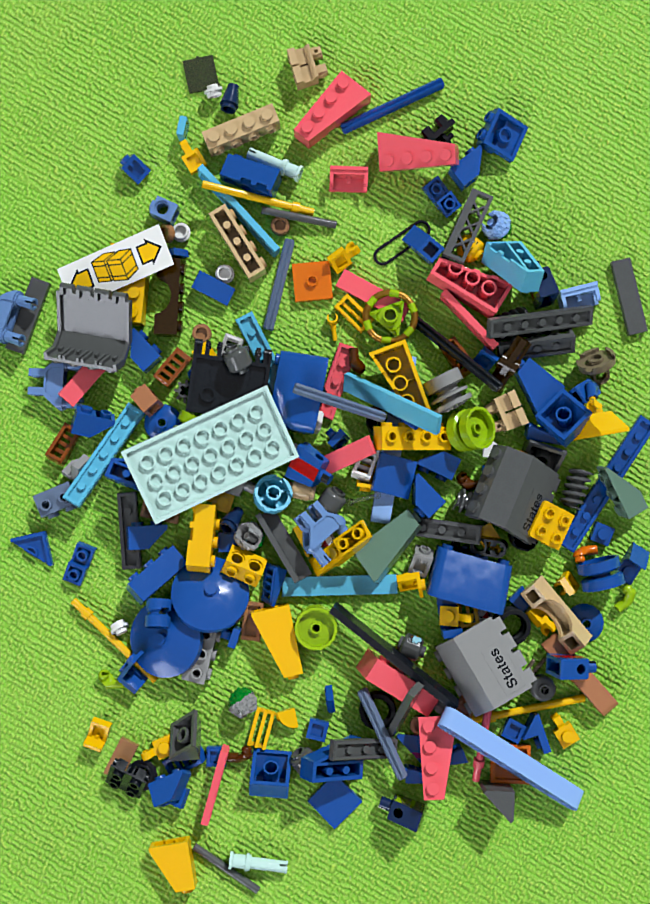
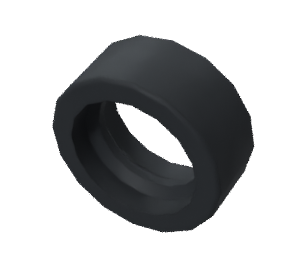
(525, 626)
(385, 697)

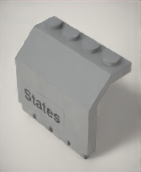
(485, 666)

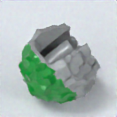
(249, 536)
(242, 702)

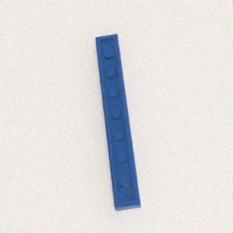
(597, 496)

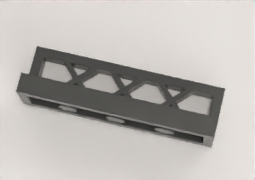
(459, 227)
(543, 345)
(284, 546)

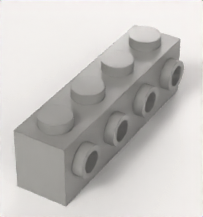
(201, 670)

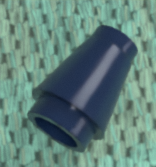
(229, 101)
(230, 522)

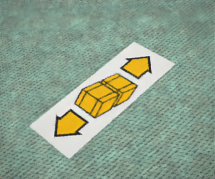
(121, 262)

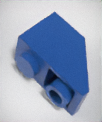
(468, 168)
(423, 244)
(142, 352)
(90, 422)
(441, 464)
(142, 536)
(169, 788)

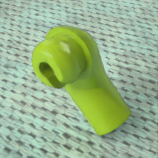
(627, 600)
(108, 680)

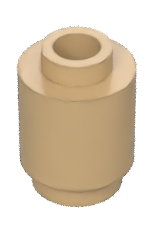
(302, 491)

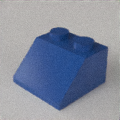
(563, 417)
(424, 497)
(270, 773)

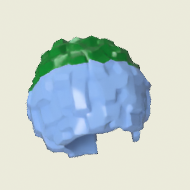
(498, 227)

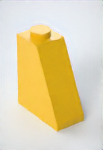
(176, 862)

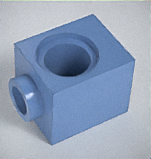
(170, 216)

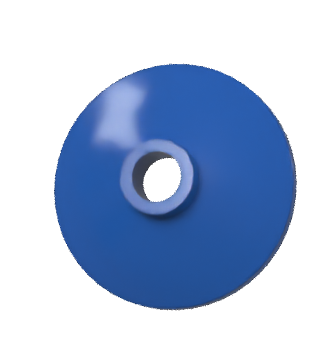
(167, 413)
(593, 615)

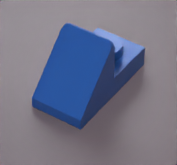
(633, 561)
(535, 728)

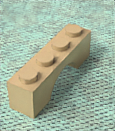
(570, 630)

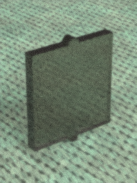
(200, 73)

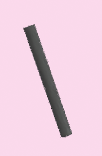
(298, 217)
(224, 867)

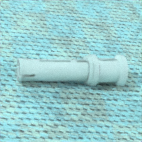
(286, 168)
(248, 862)

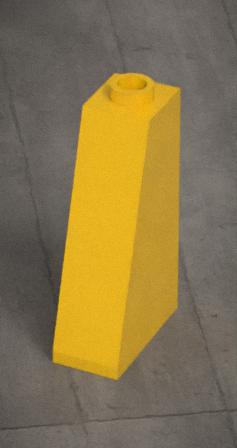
(279, 635)

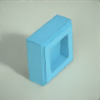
(182, 129)

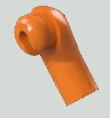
(584, 551)

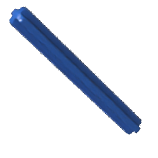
(392, 105)

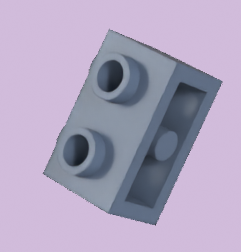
(51, 502)

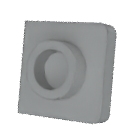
(74, 467)
(421, 560)

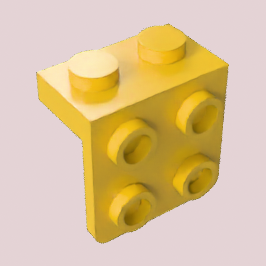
(551, 525)

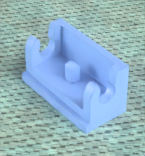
(579, 296)

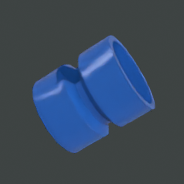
(158, 613)

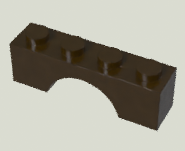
(168, 322)

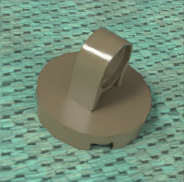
(596, 362)

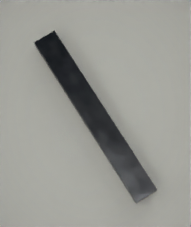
(394, 655)

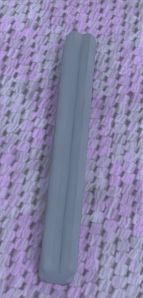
(279, 284)
(339, 402)
(382, 733)

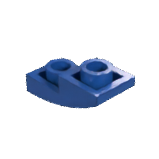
(441, 197)
(213, 287)
(79, 563)

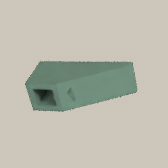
(626, 497)

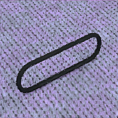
(388, 242)

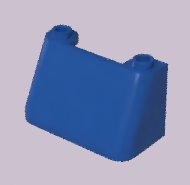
(297, 411)
(469, 579)

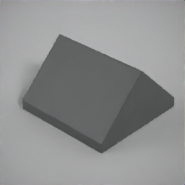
(545, 453)
(185, 738)
(501, 796)

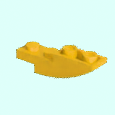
(343, 547)

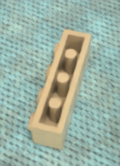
(241, 130)
(237, 242)

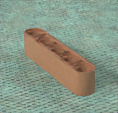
(590, 687)

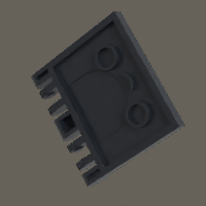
(215, 385)

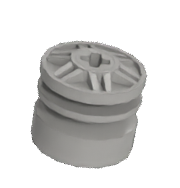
(447, 391)

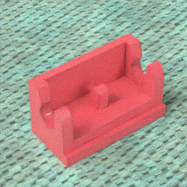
(348, 179)

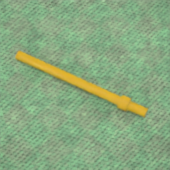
(293, 207)
(87, 614)
(532, 708)

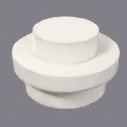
(213, 91)
(182, 232)
(225, 273)
(119, 627)

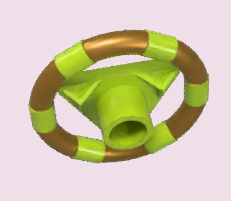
(390, 316)

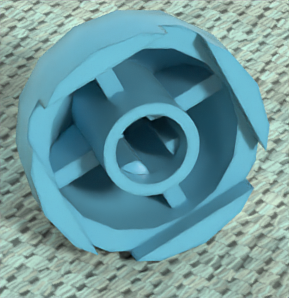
(272, 494)

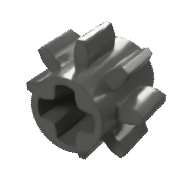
(180, 391)

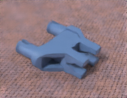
(9, 308)
(54, 380)
(318, 529)

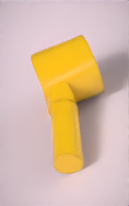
(333, 326)

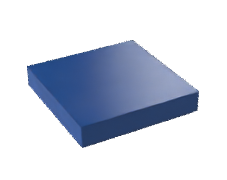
(393, 475)
(334, 801)

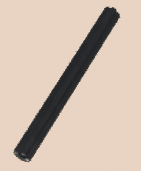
(459, 355)

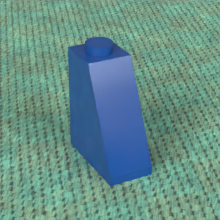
(536, 384)

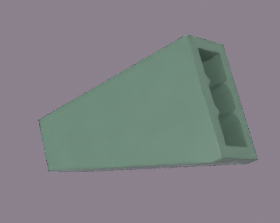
(388, 545)

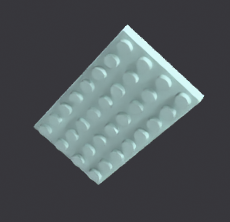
(210, 454)

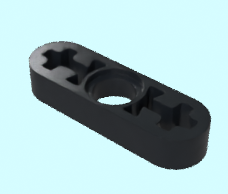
(493, 552)

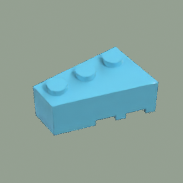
(514, 264)

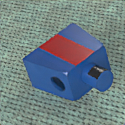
(309, 467)
(569, 666)

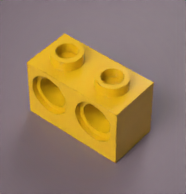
(244, 566)

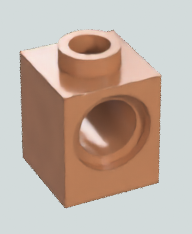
(146, 400)

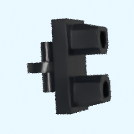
(444, 127)

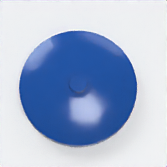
(209, 600)
(165, 650)

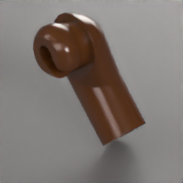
(354, 361)
(465, 481)
(238, 757)

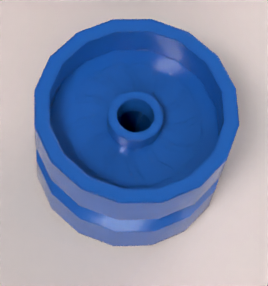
(600, 573)

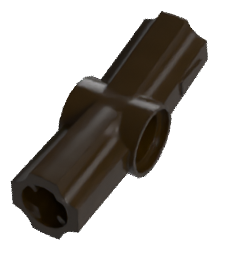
(511, 360)

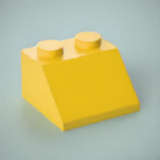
(602, 424)

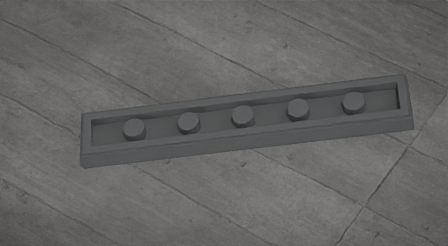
(539, 321)

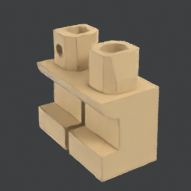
(304, 68)
(503, 404)

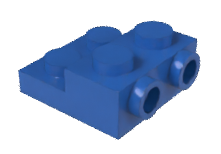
(501, 134)

